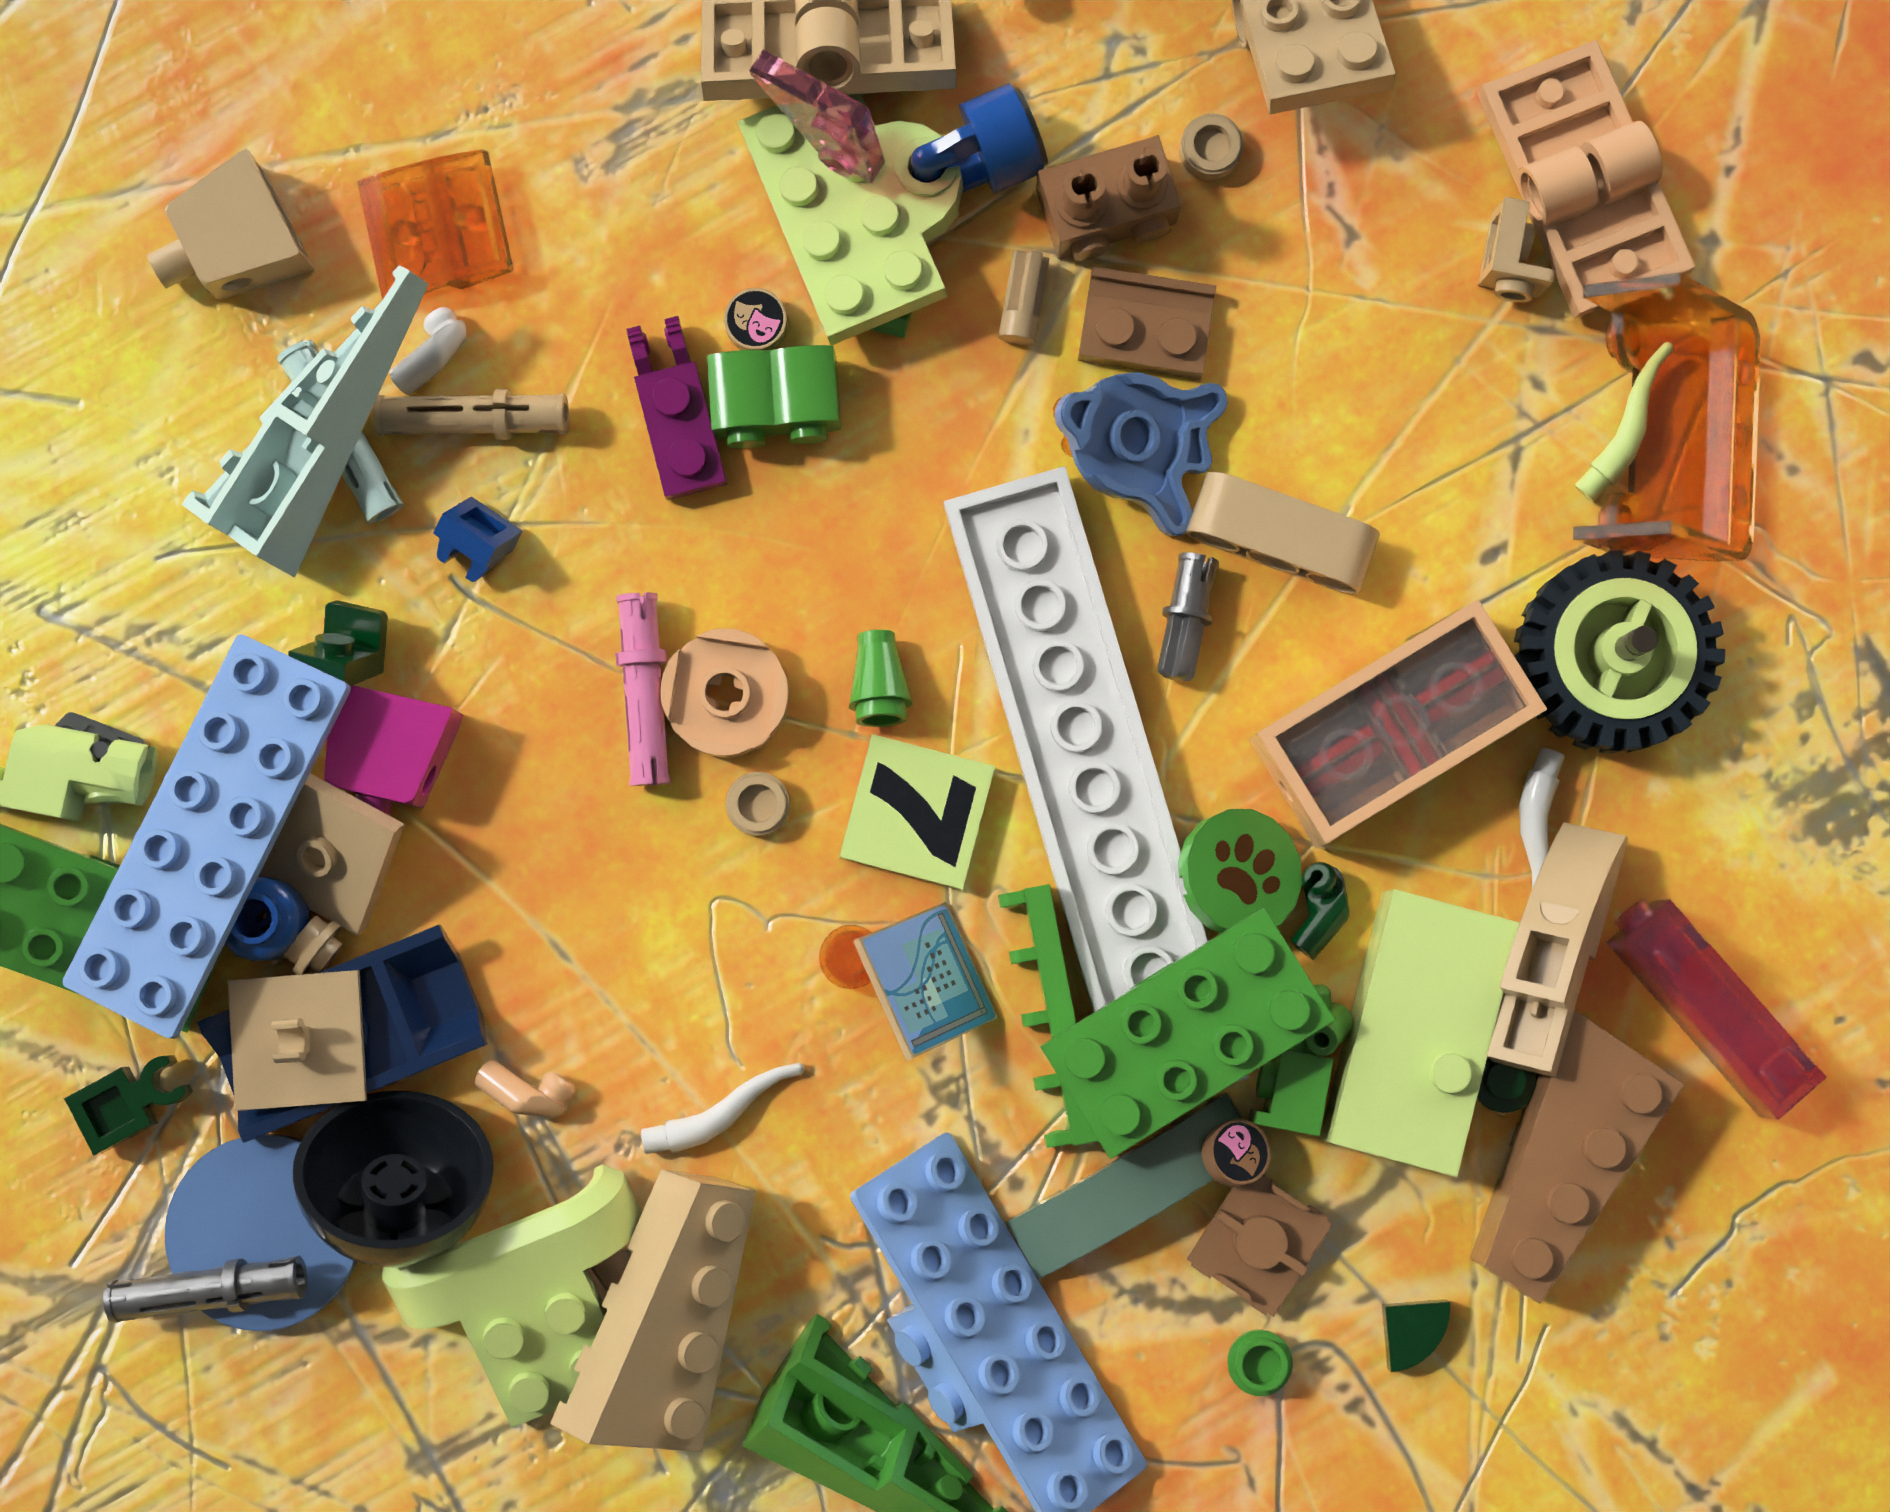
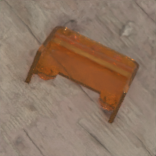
(1699, 452)

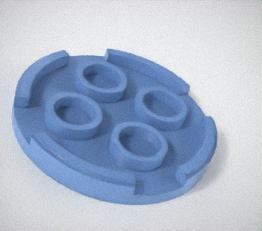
(245, 1206)

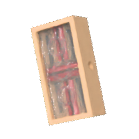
(1397, 724)

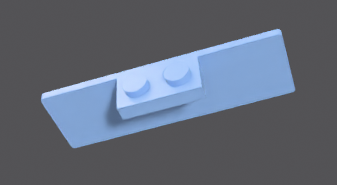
(206, 836)
(991, 1334)

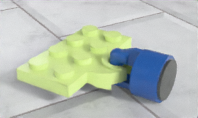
(866, 240)

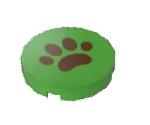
(1237, 867)

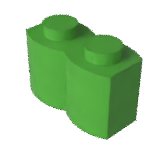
(774, 394)

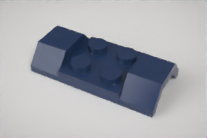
(413, 1017)

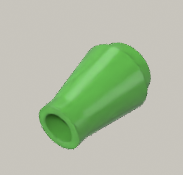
(879, 682)

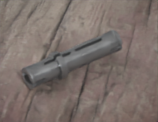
(230, 1287)

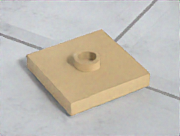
(335, 853)

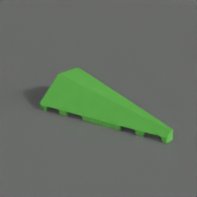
(847, 1435)

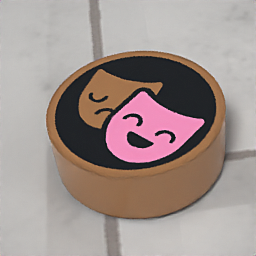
(1236, 1153)

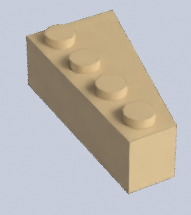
(665, 1321)

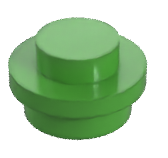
(1259, 1362)

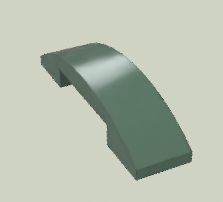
(1119, 1193)

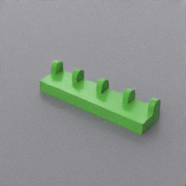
(1056, 996)

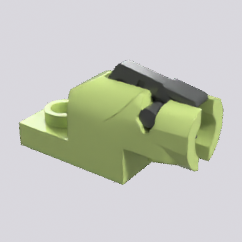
(75, 765)

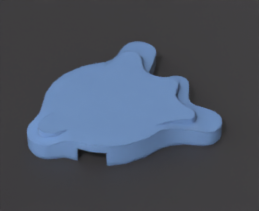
(1139, 438)

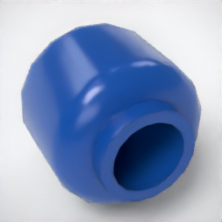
(284, 912)

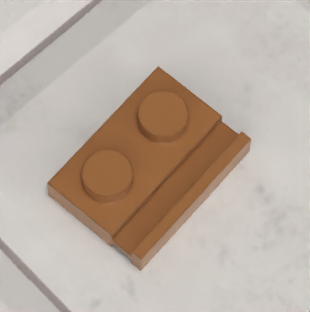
(1147, 323)

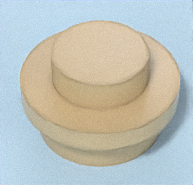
(314, 946)

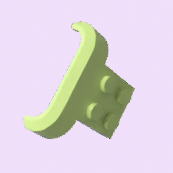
(525, 1292)

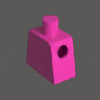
(389, 747)

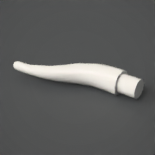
(1535, 806)
(702, 1127)

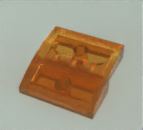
(437, 221)

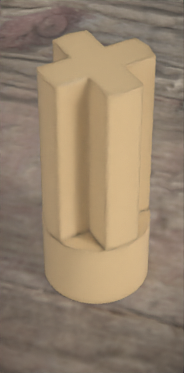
(1023, 297)

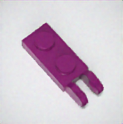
(677, 416)

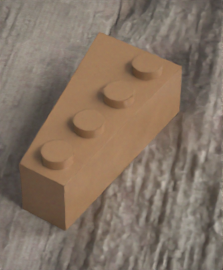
(1570, 1156)

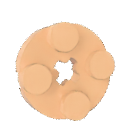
(703, 664)

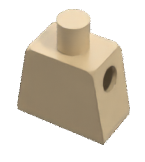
(231, 233)

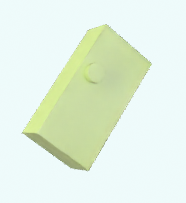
(1419, 1032)

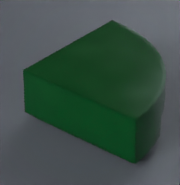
(1413, 1331)

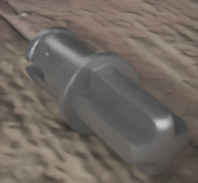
(1187, 616)

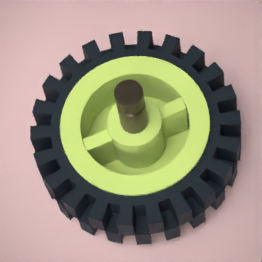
(1620, 651)

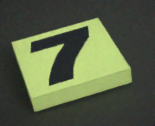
(917, 812)

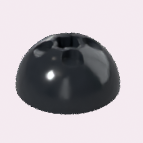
(393, 1177)

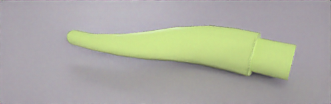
(1625, 445)

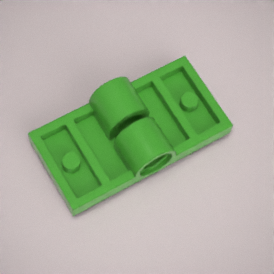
(49, 905)
(1187, 1032)

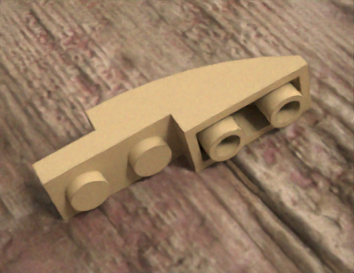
(1554, 946)

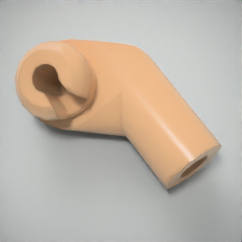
(523, 1098)

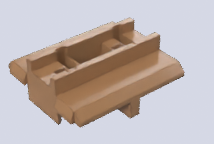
(1260, 1243)

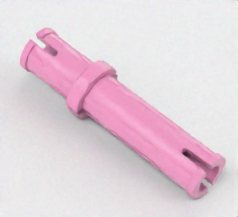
(642, 685)

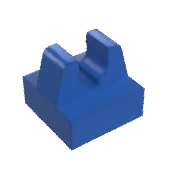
(476, 534)

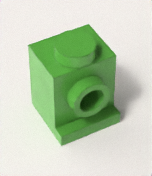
(1293, 1091)

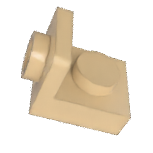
(1506, 244)

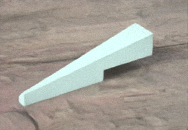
(289, 471)

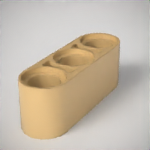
(1283, 532)

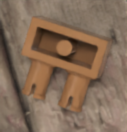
(1108, 199)

